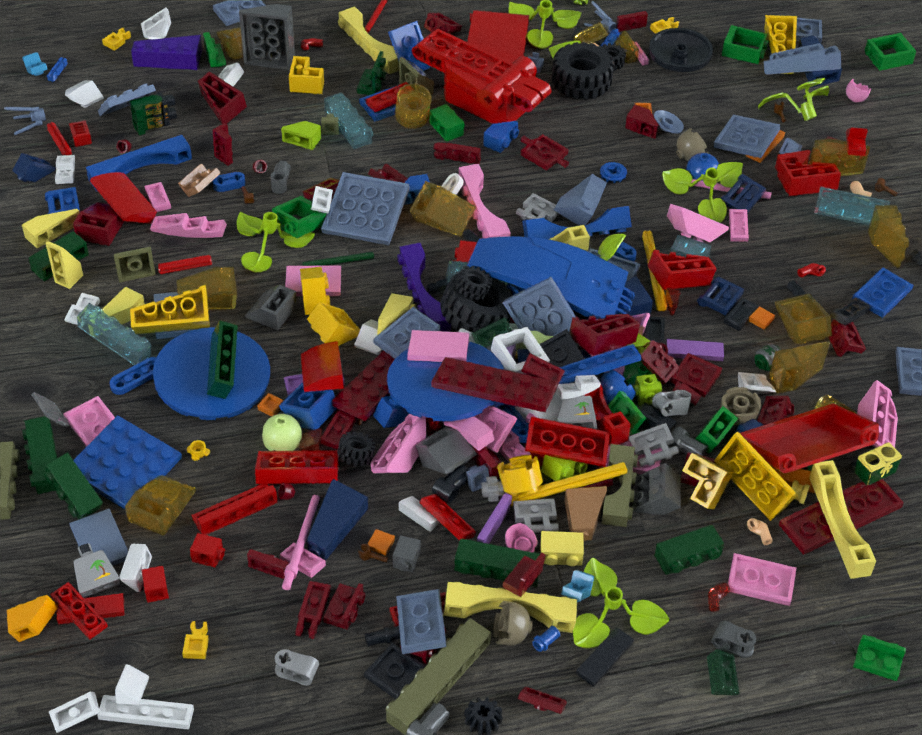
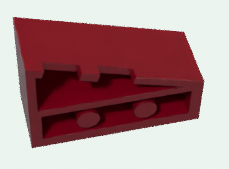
(222, 97)
(604, 334)

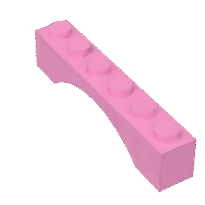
(486, 221)

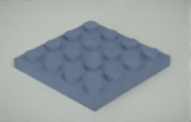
(365, 208)

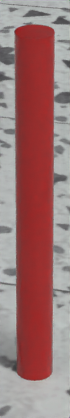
(375, 15)

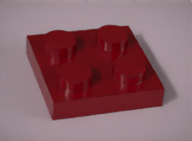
(697, 374)

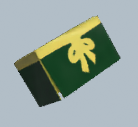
(881, 470)

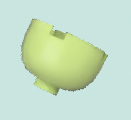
(281, 433)

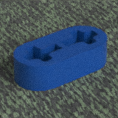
(228, 181)
(626, 252)

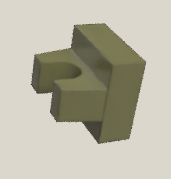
(330, 125)

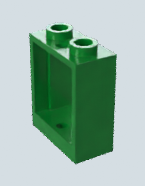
(748, 37)
(904, 56)
(301, 206)

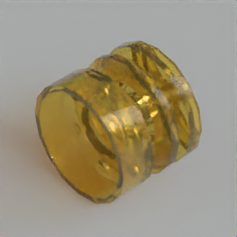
(413, 106)

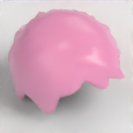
(856, 92)
(521, 538)

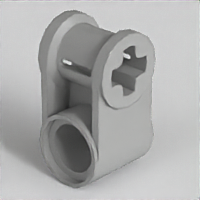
(672, 402)
(297, 668)

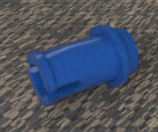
(545, 639)

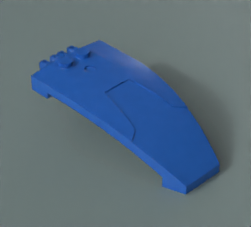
(584, 279)

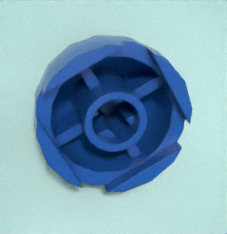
(700, 163)
(612, 383)

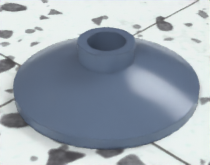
(668, 122)

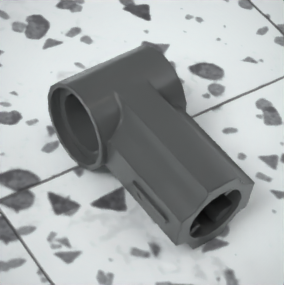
(280, 177)
(686, 443)
(430, 721)

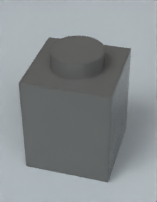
(406, 553)

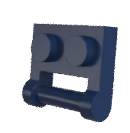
(747, 197)
(724, 299)

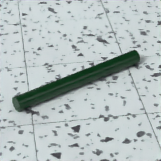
(339, 260)

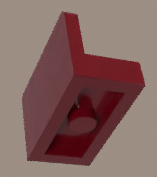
(524, 575)

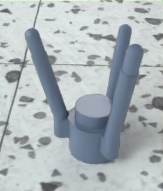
(607, 22)
(36, 115)

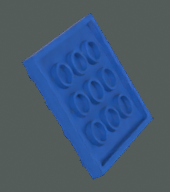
(124, 460)

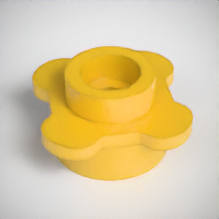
(198, 450)

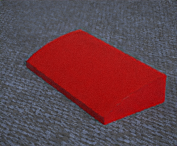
(124, 197)
(322, 368)
(567, 441)
(296, 467)

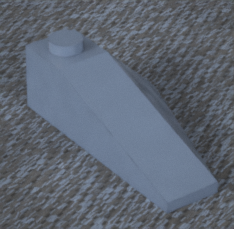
(581, 200)

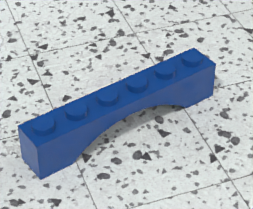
(165, 152)
(611, 219)

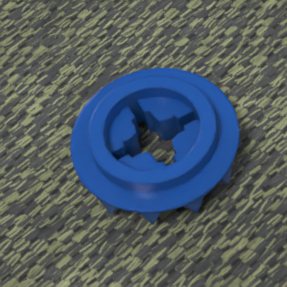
(608, 169)

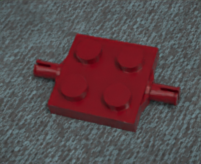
(544, 152)

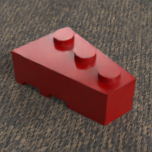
(807, 178)
(681, 271)

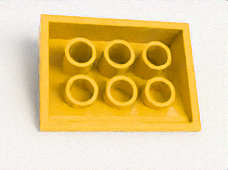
(755, 477)

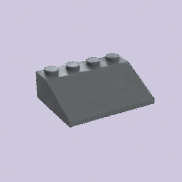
(268, 36)

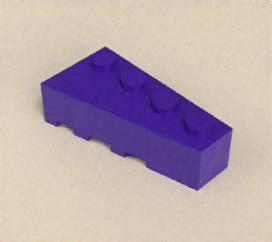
(168, 52)

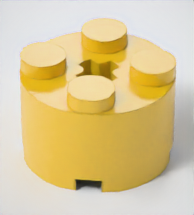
(520, 475)

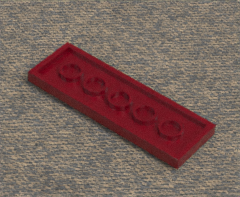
(494, 384)
(365, 391)
(864, 504)

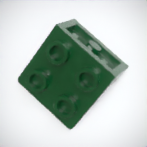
(372, 78)

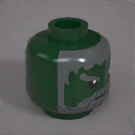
(765, 355)

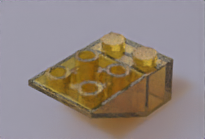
(441, 209)
(888, 233)
(797, 365)
(158, 503)

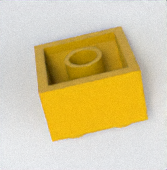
(332, 324)

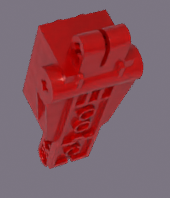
(483, 78)

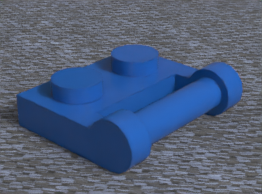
(67, 197)

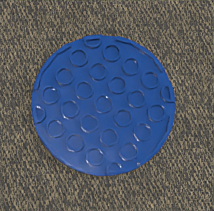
(183, 371)
(412, 389)

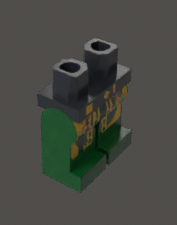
(152, 112)

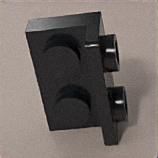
(655, 418)

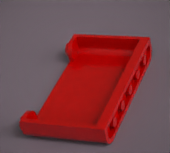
(499, 31)
(811, 437)

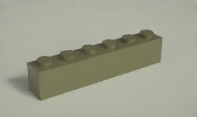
(438, 676)

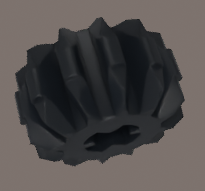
(492, 714)

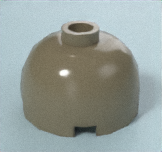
(689, 144)
(742, 404)
(511, 624)

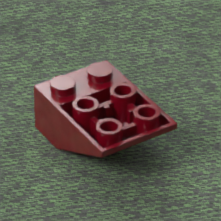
(98, 224)

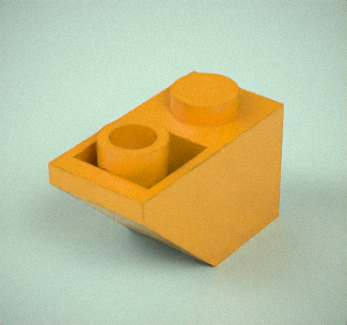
(30, 618)

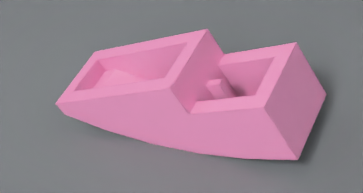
(474, 431)

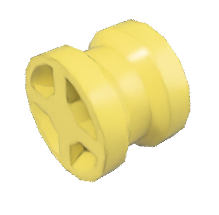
(801, 491)

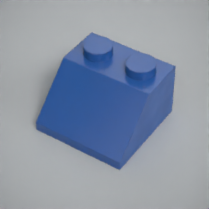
(309, 408)

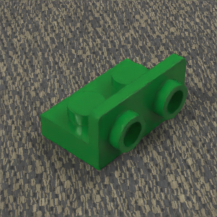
(213, 51)
(623, 403)
(879, 657)

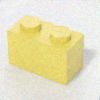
(562, 548)

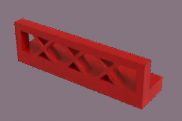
(235, 508)

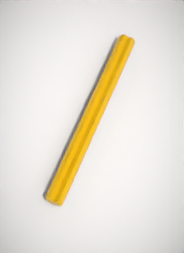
(659, 294)
(573, 482)

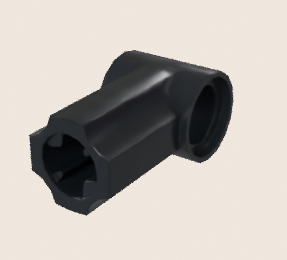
(448, 487)

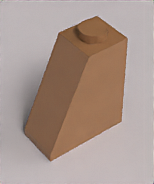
(584, 509)

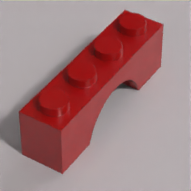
(607, 421)

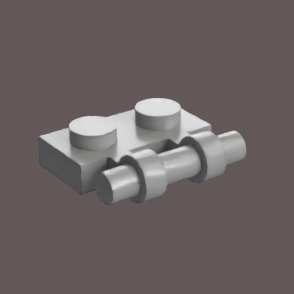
(538, 206)
(653, 439)
(536, 510)

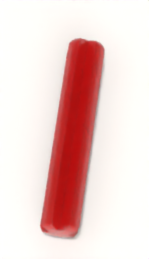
(59, 139)
(184, 264)

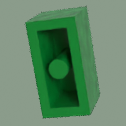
(446, 122)
(716, 428)

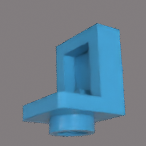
(34, 64)
(579, 587)

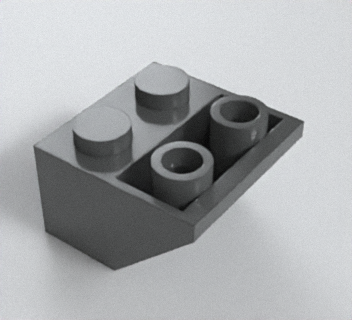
(273, 307)
(445, 450)
(657, 491)

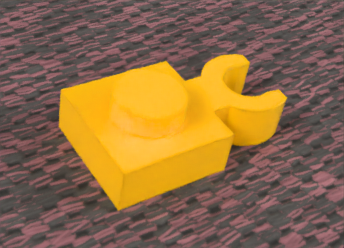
(662, 25)
(115, 40)
(197, 643)

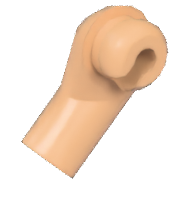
(857, 188)
(761, 529)

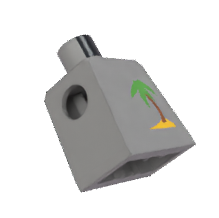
(578, 412)
(94, 571)

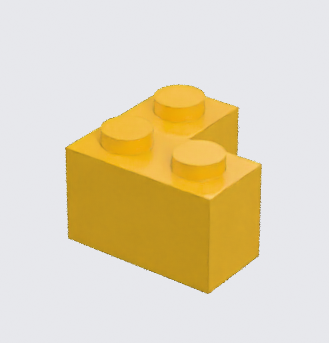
(305, 78)
(313, 286)
(711, 479)

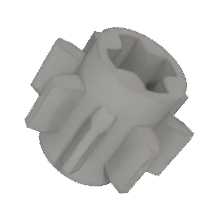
(492, 489)

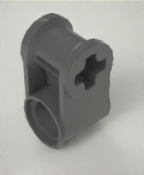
(733, 638)

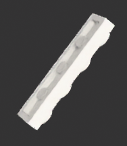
(147, 713)

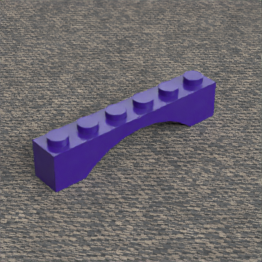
(413, 264)

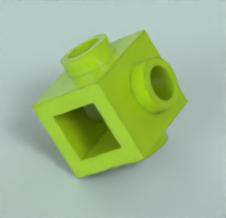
(646, 388)

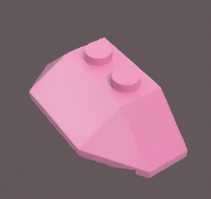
(694, 224)
(880, 408)
(399, 448)

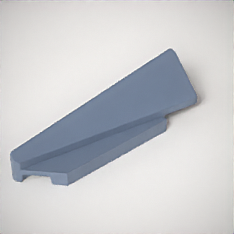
(804, 59)

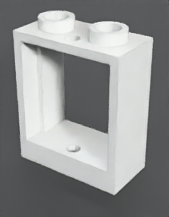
(517, 336)

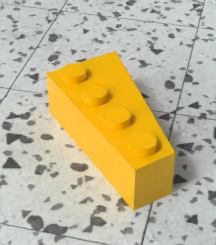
(781, 33)
(173, 313)

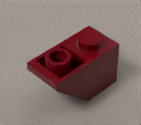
(642, 121)

